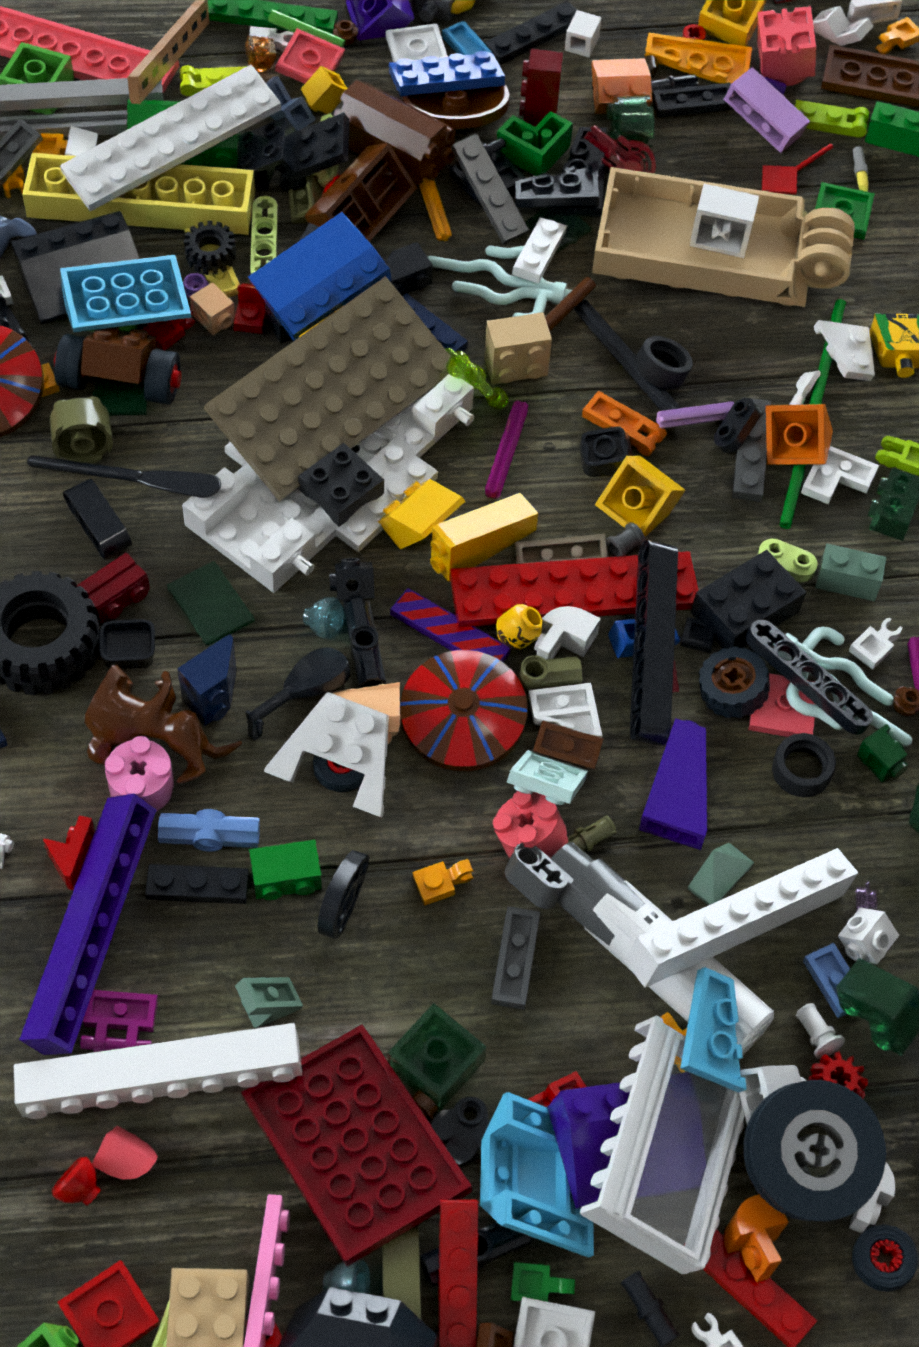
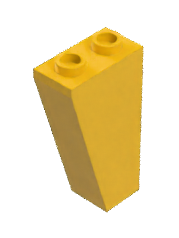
(481, 534)

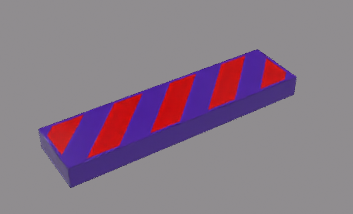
(443, 627)

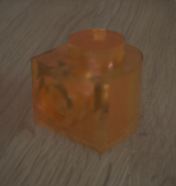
(260, 52)

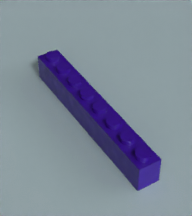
(88, 926)

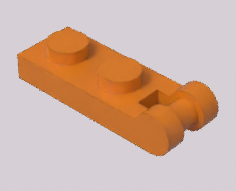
(610, 413)

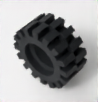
(210, 259)

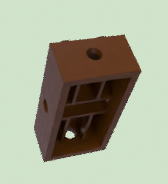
(366, 191)

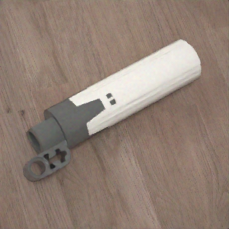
(616, 917)

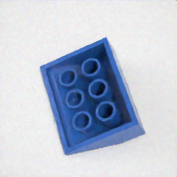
(319, 275)

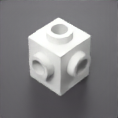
(868, 935)

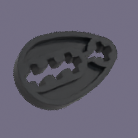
(342, 894)

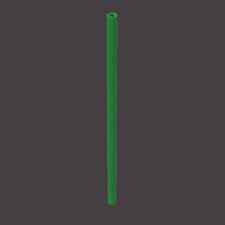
(816, 398)

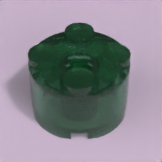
(631, 118)

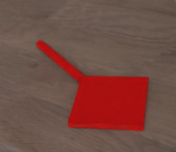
(784, 178)

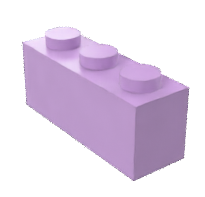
(766, 109)

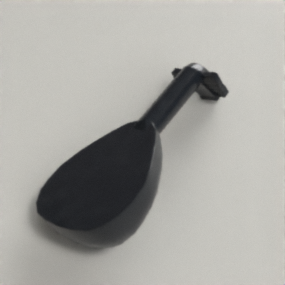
(312, 676)

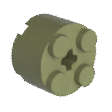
(80, 429)

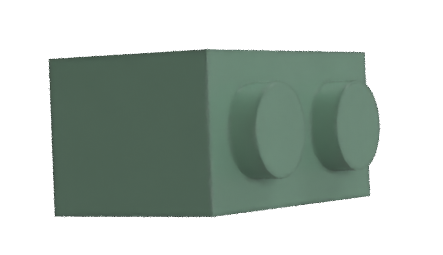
(850, 572)

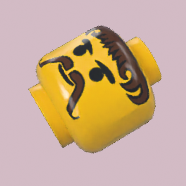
(519, 626)

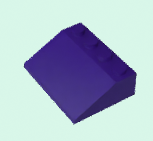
(580, 1128)

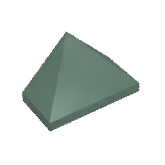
(719, 873)

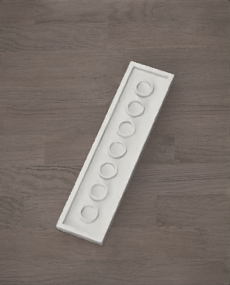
(170, 137)

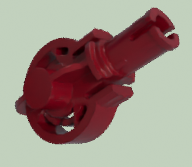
(621, 156)

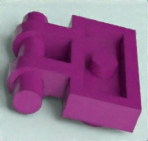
(122, 1012)

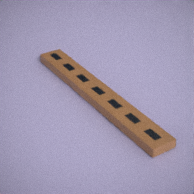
(167, 51)

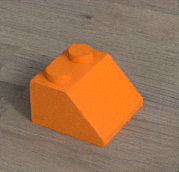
(619, 78)

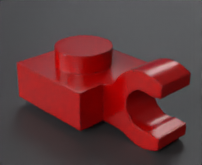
(169, 331)

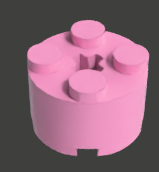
(140, 769)

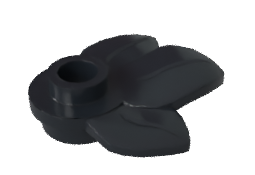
(461, 1134)

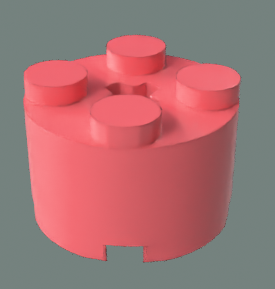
(532, 822)

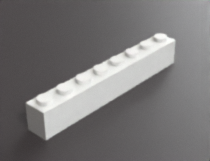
(739, 917)
(157, 1071)

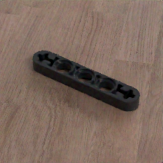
(813, 690)

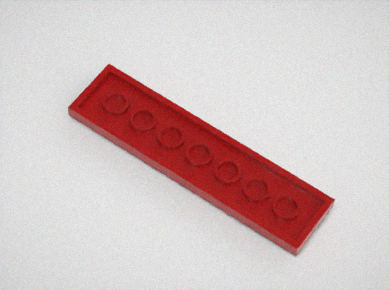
(594, 584)

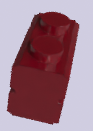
(116, 587)

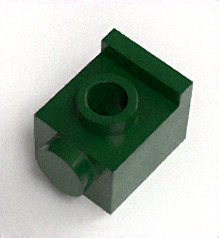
(883, 754)

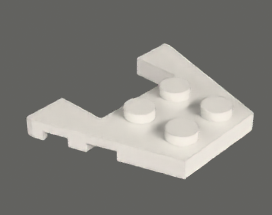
(345, 735)

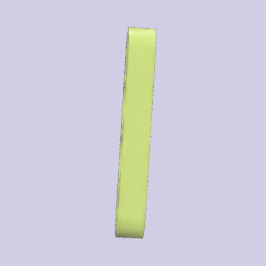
(262, 241)

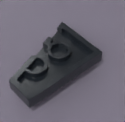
(566, 189)

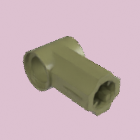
(550, 672)

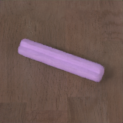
(693, 415)

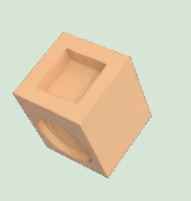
(212, 308)

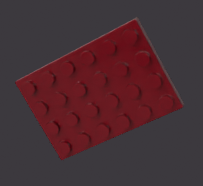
(356, 1145)

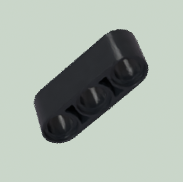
(97, 518)

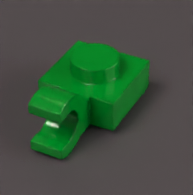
(535, 1282)

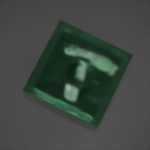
(436, 1056)

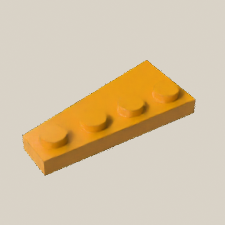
(699, 57)

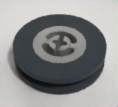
(854, 1151)

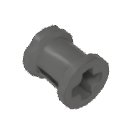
(625, 540)

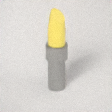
(860, 169)

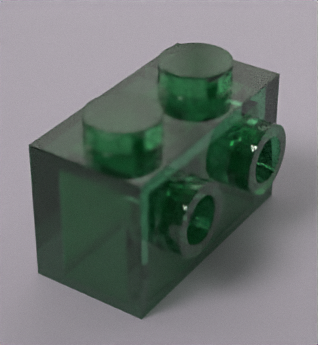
(896, 505)

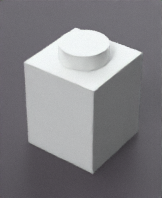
(583, 33)

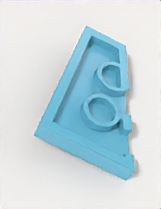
(711, 1033)

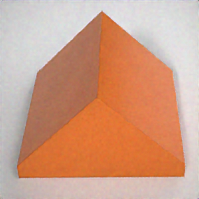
(797, 434)

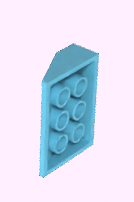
(124, 293)

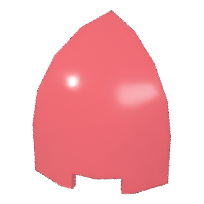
(124, 1155)

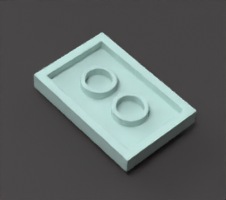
(547, 777)

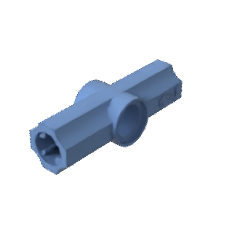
(209, 830)

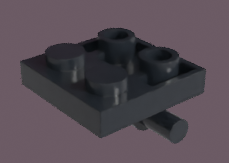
(503, 165)

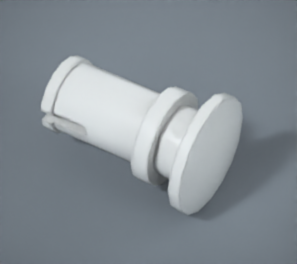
(821, 1034)

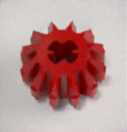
(842, 1070)

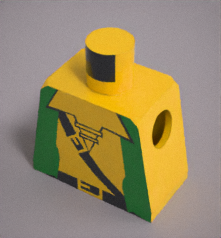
(896, 341)

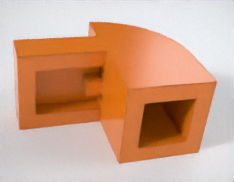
(752, 1233)

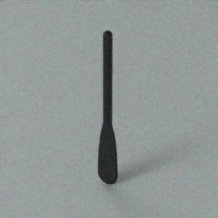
(178, 482)

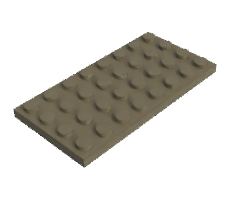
(330, 387)

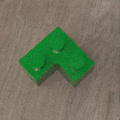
(536, 147)

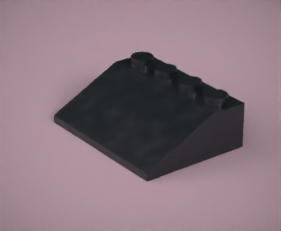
(78, 244)

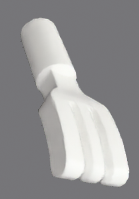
(804, 385)

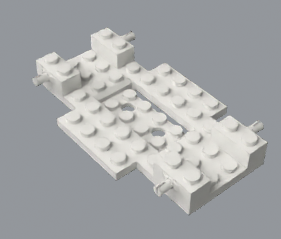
(280, 538)

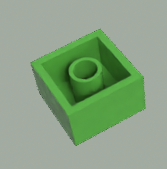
(37, 65)

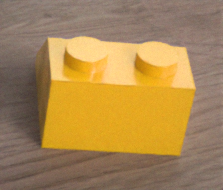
(731, 19)
(639, 494)
(418, 512)

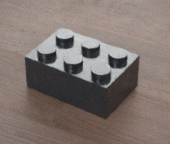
(747, 594)

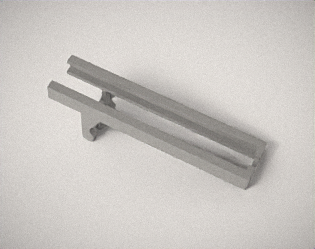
(70, 94)

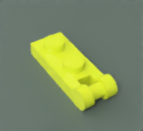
(199, 79)

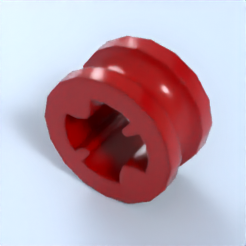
(695, 31)

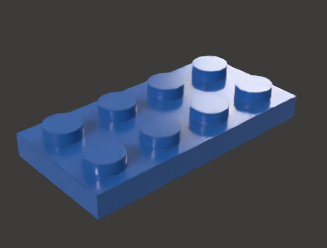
(446, 73)

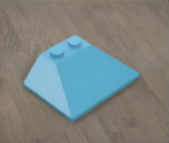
(526, 1180)

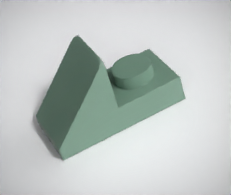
(268, 999)

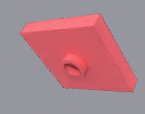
(306, 54)
(777, 715)

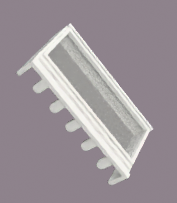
(668, 1155)

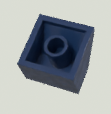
(209, 681)

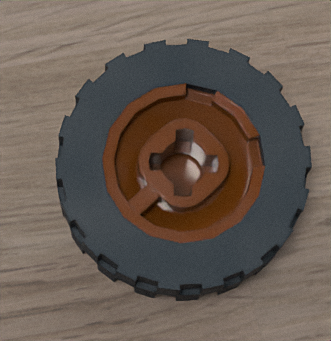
(734, 682)

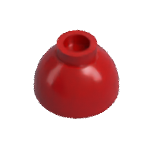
(77, 1183)

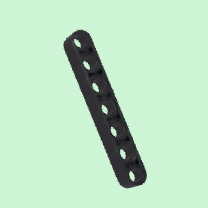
(654, 643)

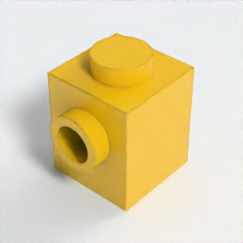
(323, 90)

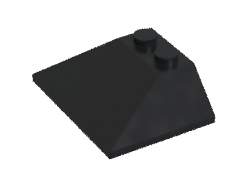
(356, 1320)

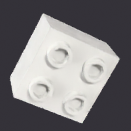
(724, 220)

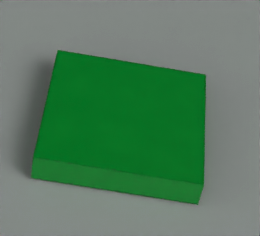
(851, 201)

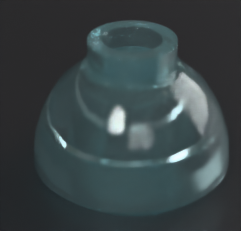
(325, 618)
(351, 1278)

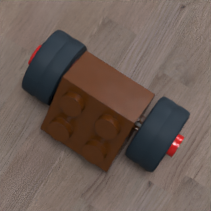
(119, 357)

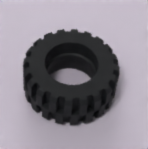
(63, 659)

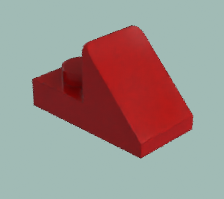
(250, 310)
(70, 856)

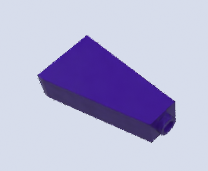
(679, 791)

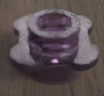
(866, 897)

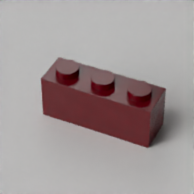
(541, 86)

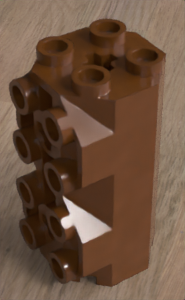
(416, 137)

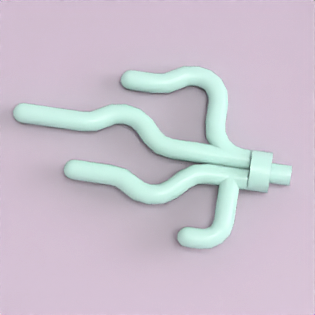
(542, 292)
(848, 666)

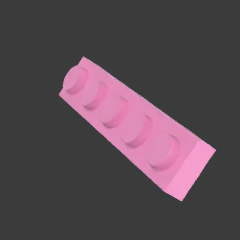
(266, 1285)

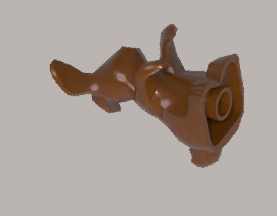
(119, 717)

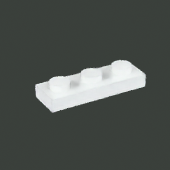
(539, 250)

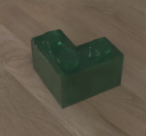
(884, 1002)

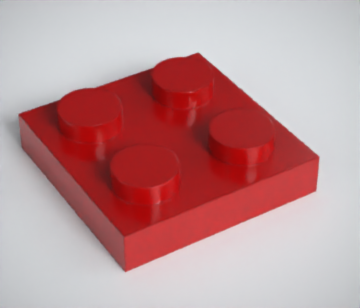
(109, 1310)

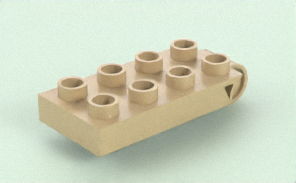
(651, 224)

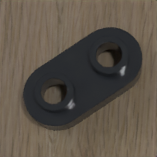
(737, 425)

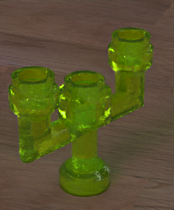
(460, 367)

